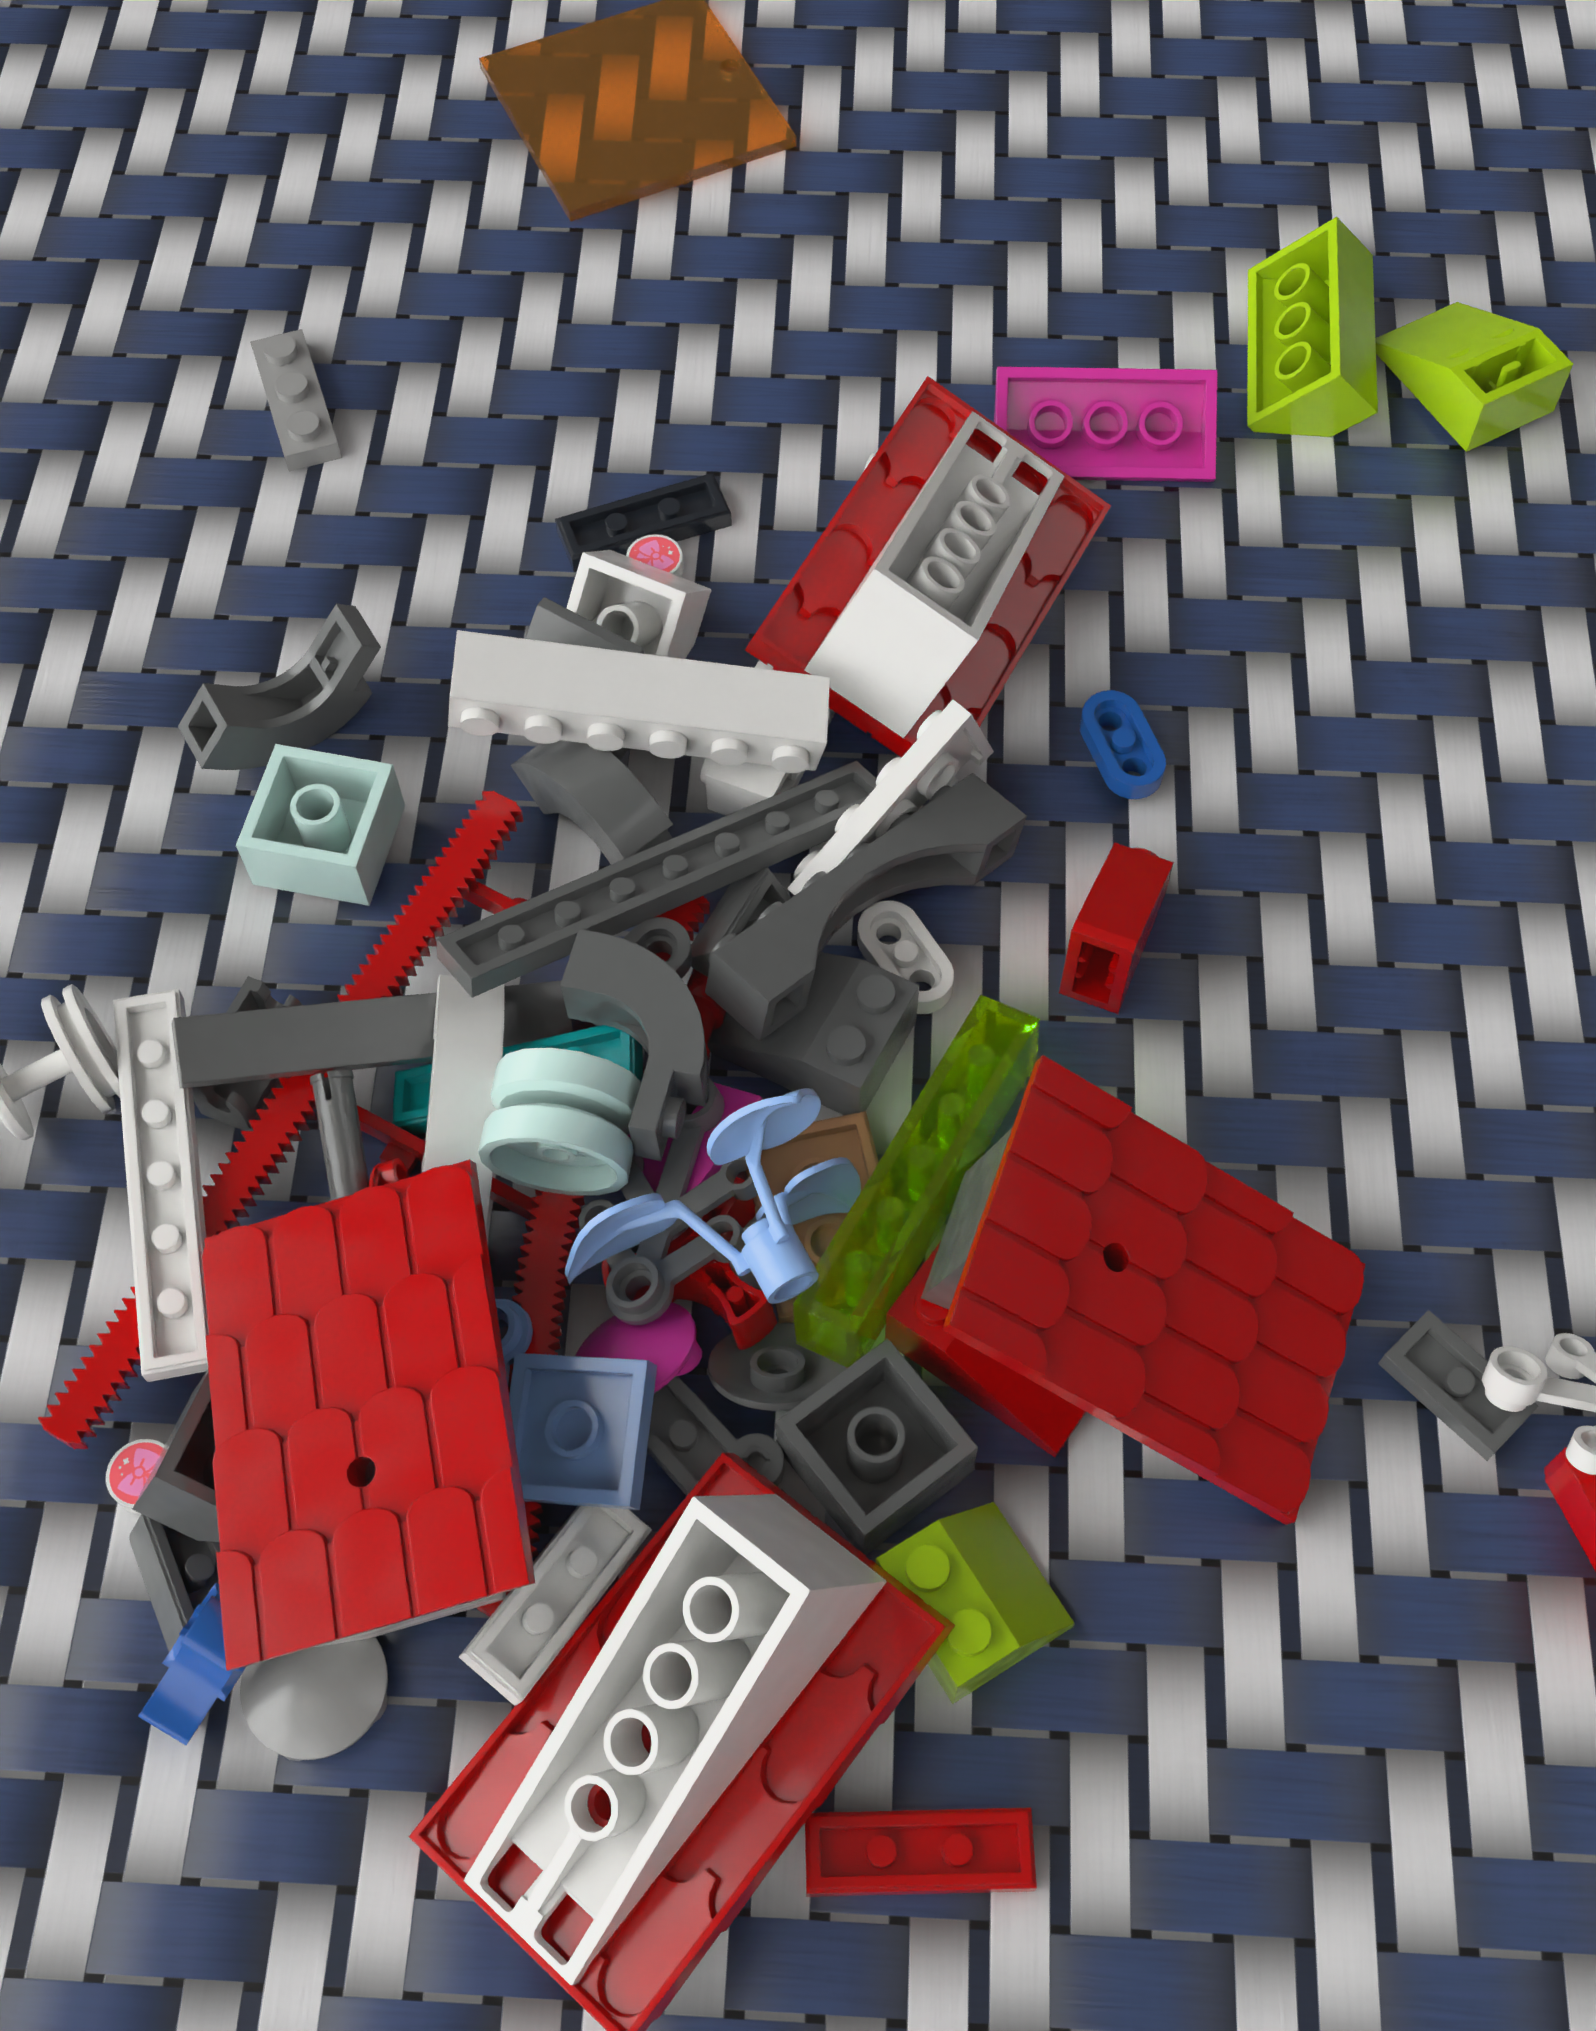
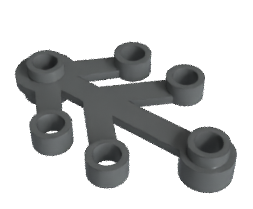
(651, 1263)

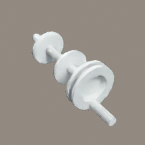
(83, 1050)

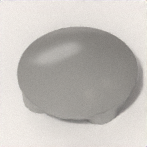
(316, 1698)

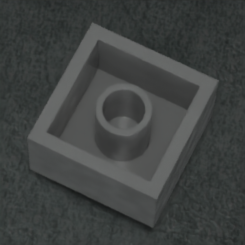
(875, 1446)

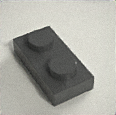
(1448, 1381)

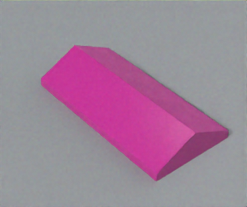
(1114, 420)

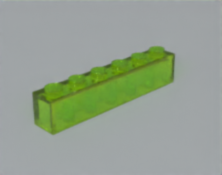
(916, 1183)

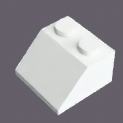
(639, 602)

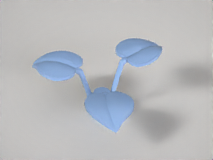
(771, 1243)

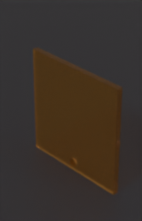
(635, 104)

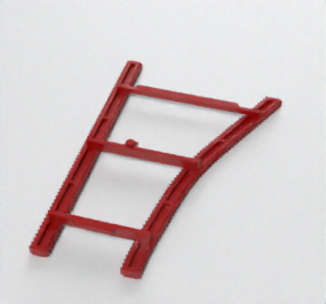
(550, 1214)

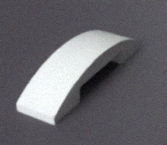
(463, 1071)

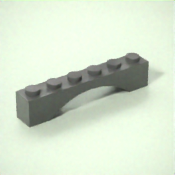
(952, 840)

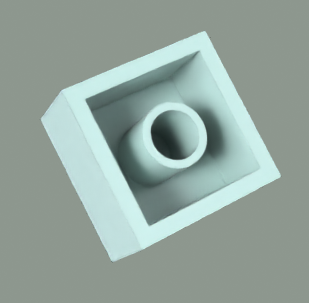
(321, 824)

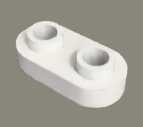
(912, 957)

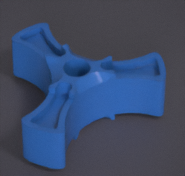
(194, 1674)

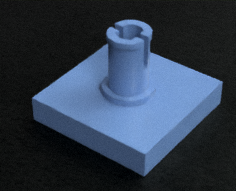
(582, 1428)

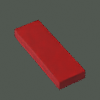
(920, 1852)

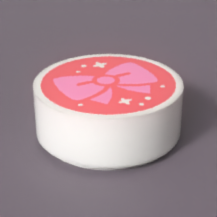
(658, 552)
(131, 1469)

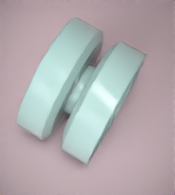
(560, 1122)

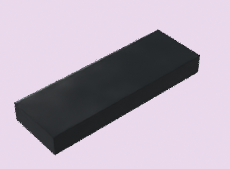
(671, 511)

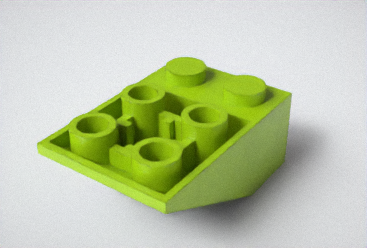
(1476, 371)

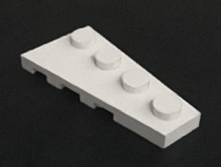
(903, 786)

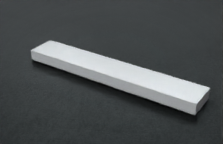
(162, 1188)

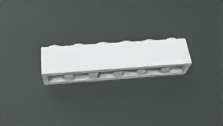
(638, 702)

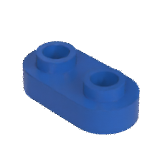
(1125, 749)

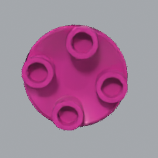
(665, 1342)

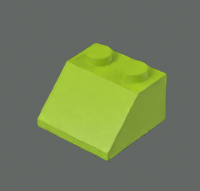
(987, 1587)

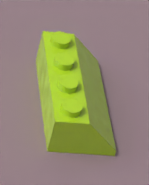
(1312, 336)

